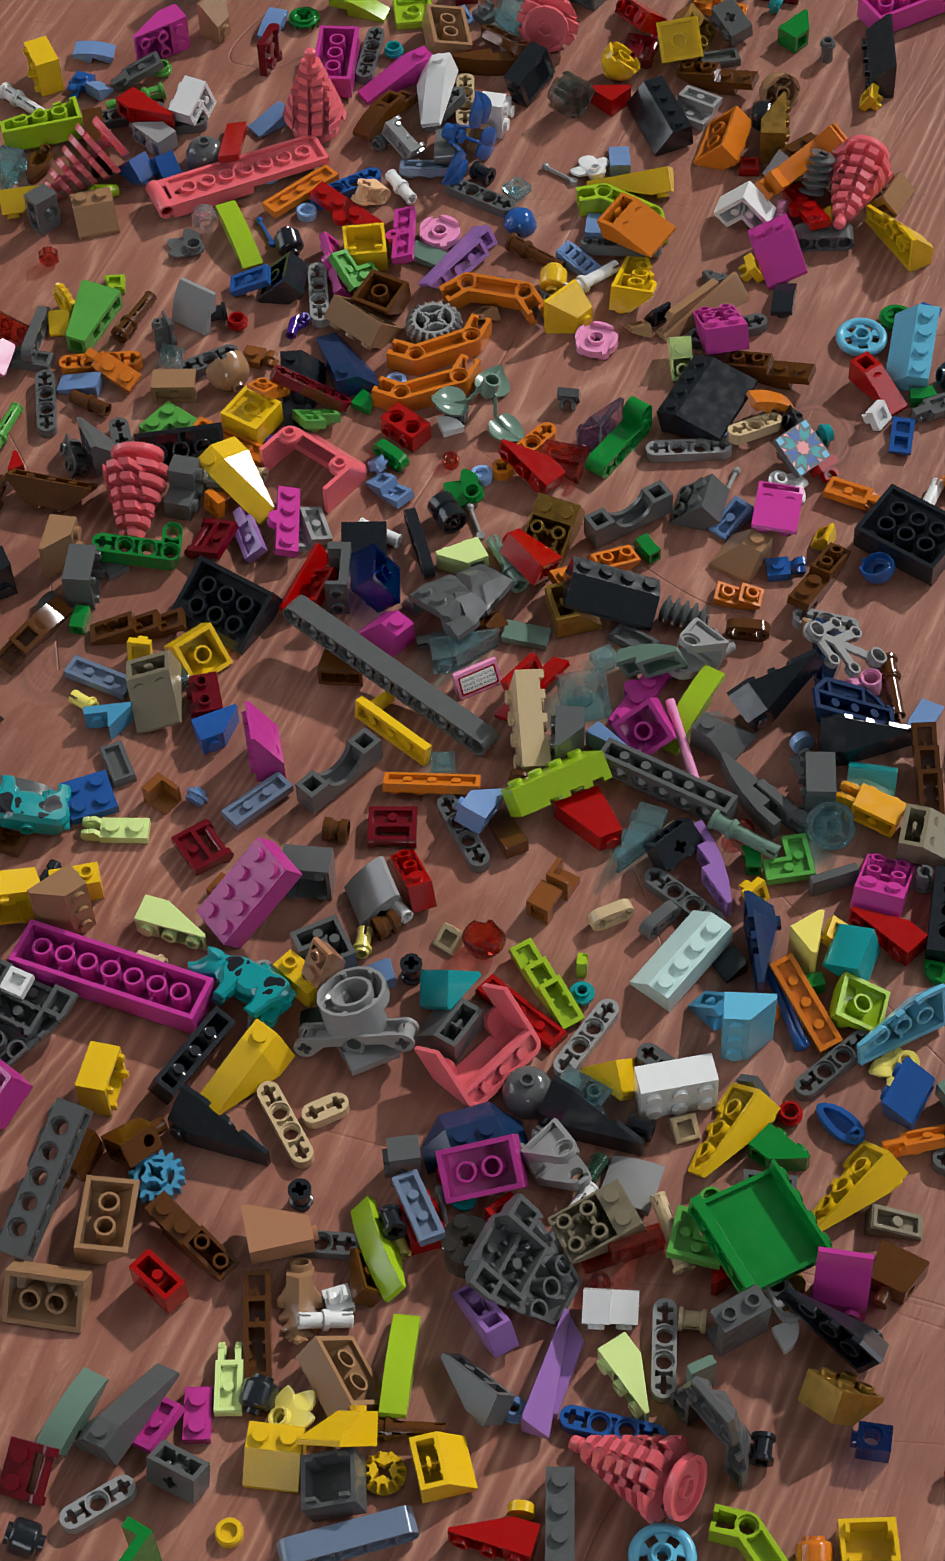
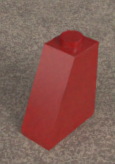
(529, 556)
(590, 818)

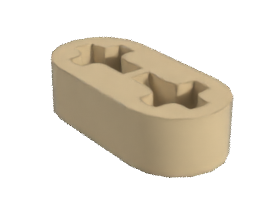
(611, 914)
(325, 1110)

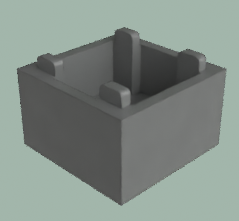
(82, 575)
(817, 779)
(318, 871)
(333, 1484)

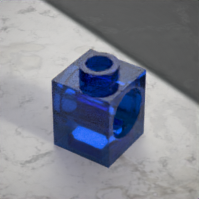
(881, 1433)

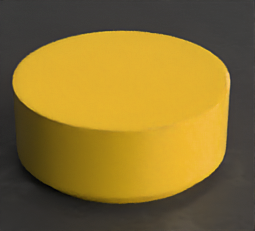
(521, 1509)
(229, 1533)

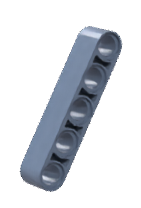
(351, 1537)

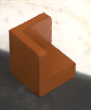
(161, 793)
(562, 879)
(541, 901)

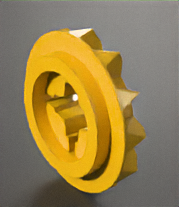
(63, 297)
(383, 1485)

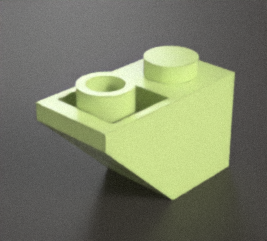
(679, 354)
(462, 556)

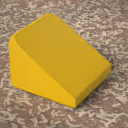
(58, 322)

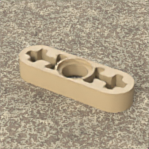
(743, 431)

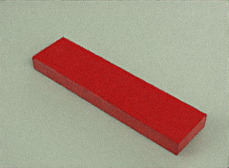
(232, 142)
(549, 1032)

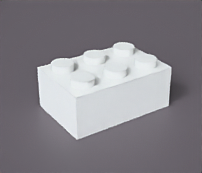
(676, 1086)

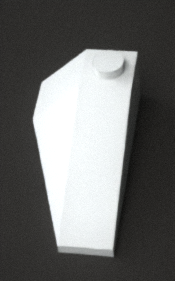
(435, 88)

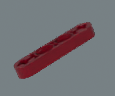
(310, 388)

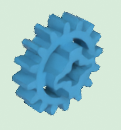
(162, 1168)

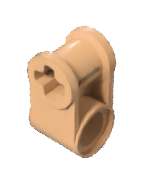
(370, 193)

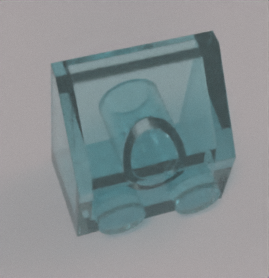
(585, 689)

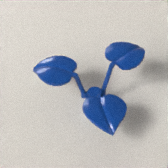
(455, 134)

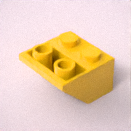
(442, 1465)

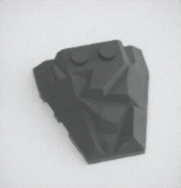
(460, 598)
(31, 1019)
(520, 1264)
(715, 1408)

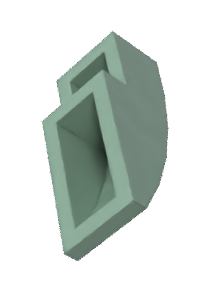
(649, 659)
(73, 1411)

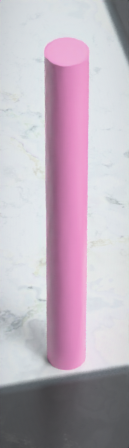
(681, 737)

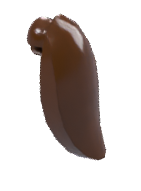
(39, 163)

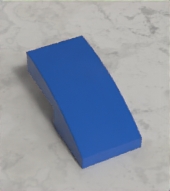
(901, 435)

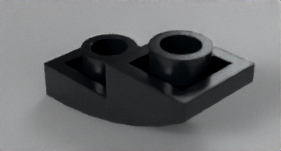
(784, 300)

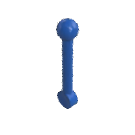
(259, 220)

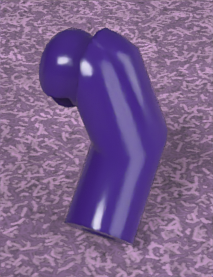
(296, 323)

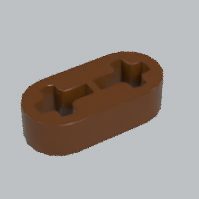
(747, 629)

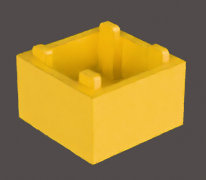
(679, 39)
(43, 66)
(366, 244)
(252, 415)
(14, 898)
(101, 1078)
(868, 1539)

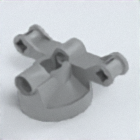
(355, 1016)

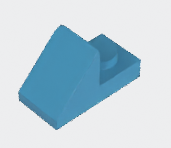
(115, 716)
(709, 1008)

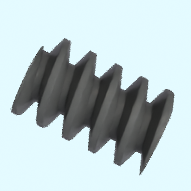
(819, 173)
(681, 614)

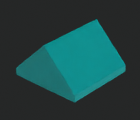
(879, 776)
(852, 950)
(444, 987)

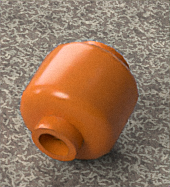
(814, 1549)

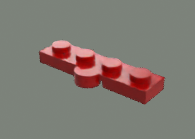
(341, 207)
(806, 208)

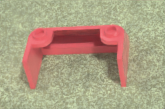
(347, 470)
(483, 1071)

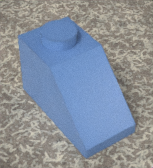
(478, 808)

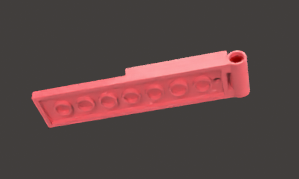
(232, 180)

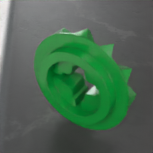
(309, 17)
(887, 314)

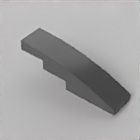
(750, 799)

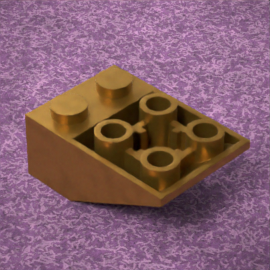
(774, 129)
(555, 523)

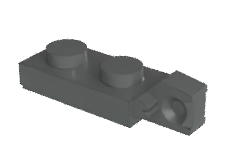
(138, 71)
(930, 409)

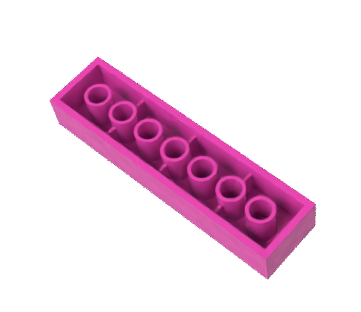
(114, 976)

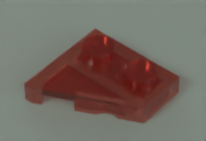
(568, 456)

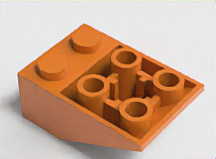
(634, 225)

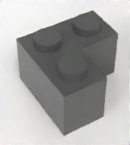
(185, 487)
(328, 930)

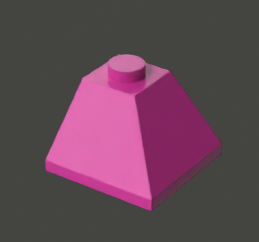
(390, 632)
(646, 727)

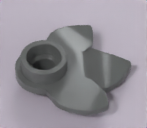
(188, 245)

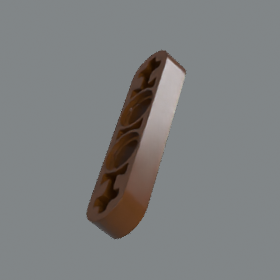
(504, 38)

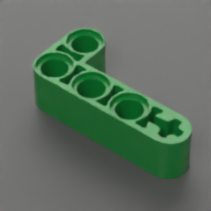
(622, 439)
(137, 545)

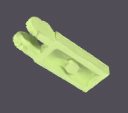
(116, 830)
(228, 1381)

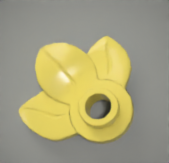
(885, 1065)
(293, 1408)

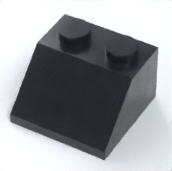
(287, 281)

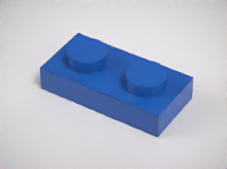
(250, 280)

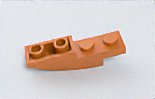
(620, 557)

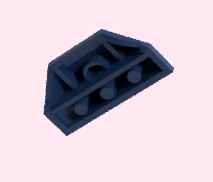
(841, 697)
(466, 1127)

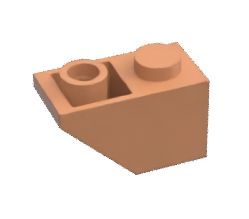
(321, 962)

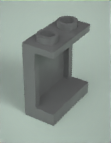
(338, 592)
(739, 1320)

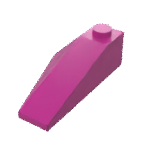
(397, 76)

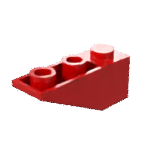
(639, 15)
(138, 107)
(875, 382)
(535, 467)
(414, 880)
(894, 934)
(502, 1538)

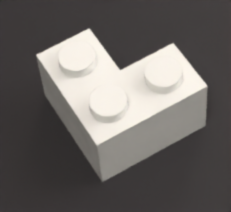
(191, 100)
(501, 112)
(746, 204)
(610, 1307)

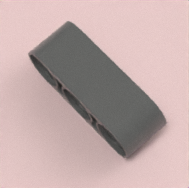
(443, 150)
(825, 239)

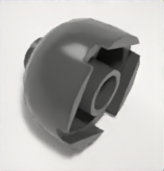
(202, 152)
(525, 1091)

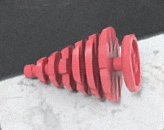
(548, 23)
(313, 101)
(88, 157)
(857, 176)
(135, 484)
(647, 1472)

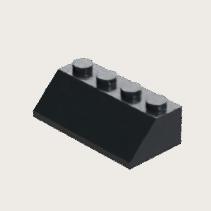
(880, 56)
(660, 117)
(610, 593)

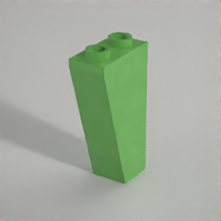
(91, 315)

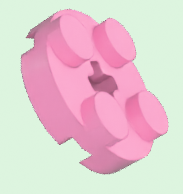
(431, 229)
(596, 349)

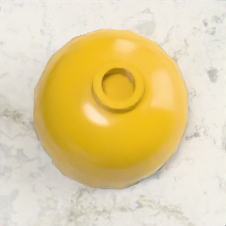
(618, 62)

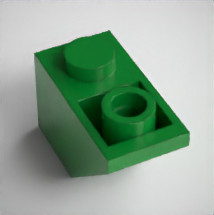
(795, 32)
(775, 1144)

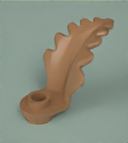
(298, 1296)

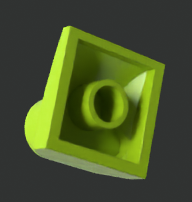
(857, 1003)

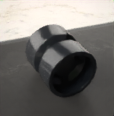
(447, 512)

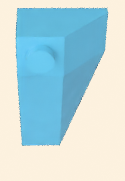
(908, 1022)

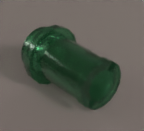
(597, 1165)

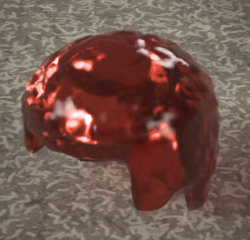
(483, 939)

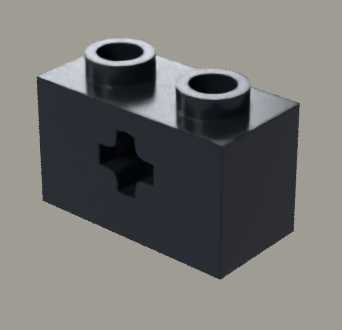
(673, 844)

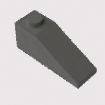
(478, 1391)

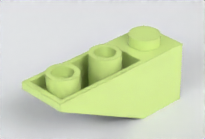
(163, 920)
(624, 1366)

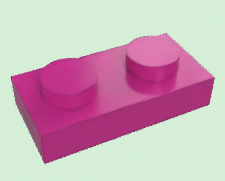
(198, 1415)
(158, 1425)

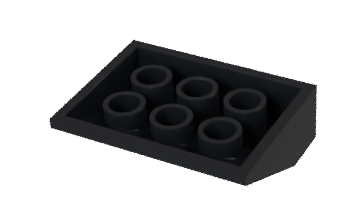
(705, 399)
(907, 531)
(229, 601)

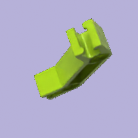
(600, 196)
(753, 1547)

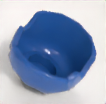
(520, 221)
(877, 567)

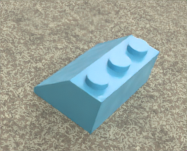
(746, 1023)

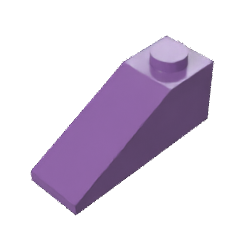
(487, 1321)

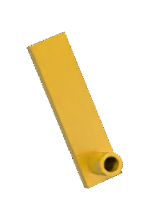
(373, 716)

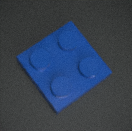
(91, 797)

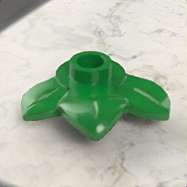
(465, 487)

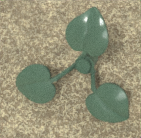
(491, 384)

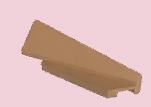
(708, 295)

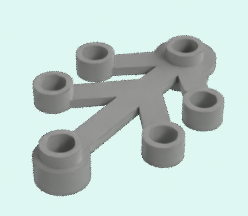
(817, 633)

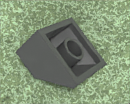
(95, 445)
(718, 734)

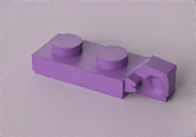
(249, 536)

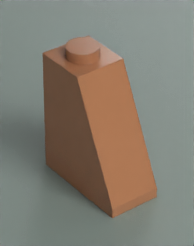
(277, 1233)

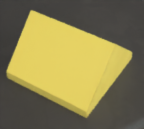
(806, 940)

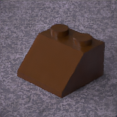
(383, 293)

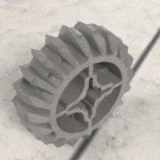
(432, 321)

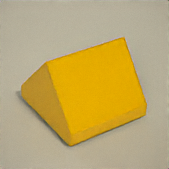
(823, 537)

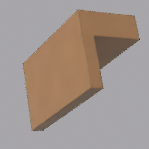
(894, 194)
(173, 385)

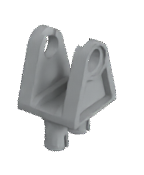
(700, 647)
(554, 1158)

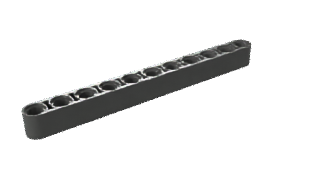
(391, 675)

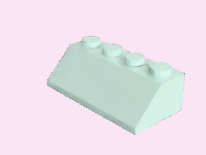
(683, 958)

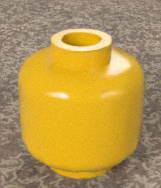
(552, 277)

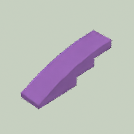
(713, 869)

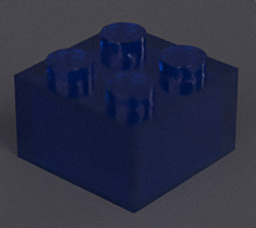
(375, 578)

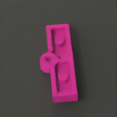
(403, 235)
(328, 246)
(286, 521)
(638, 691)

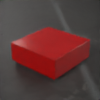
(749, 166)

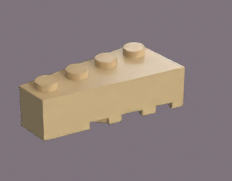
(527, 720)

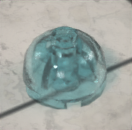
(830, 825)

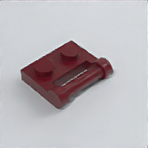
(637, 44)
(269, 49)
(212, 539)
(392, 820)
(195, 850)
(19, 1469)

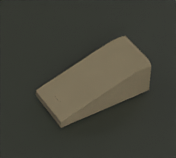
(892, 1223)

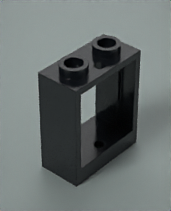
(529, 74)

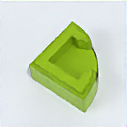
(116, 281)
(581, 965)

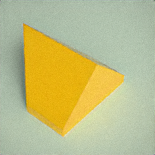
(615, 1075)

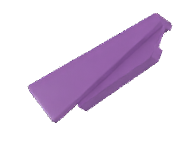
(462, 257)
(553, 1378)

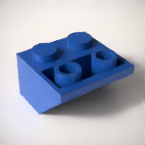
(907, 1094)

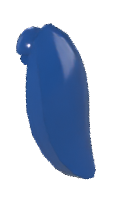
(840, 1123)

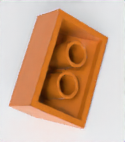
(724, 140)

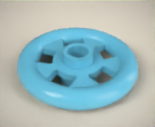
(861, 336)
(662, 1532)

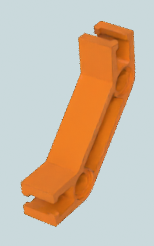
(795, 166)
(493, 292)
(441, 350)
(417, 393)

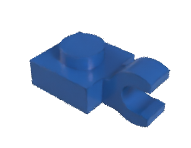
(77, 83)
(781, 568)

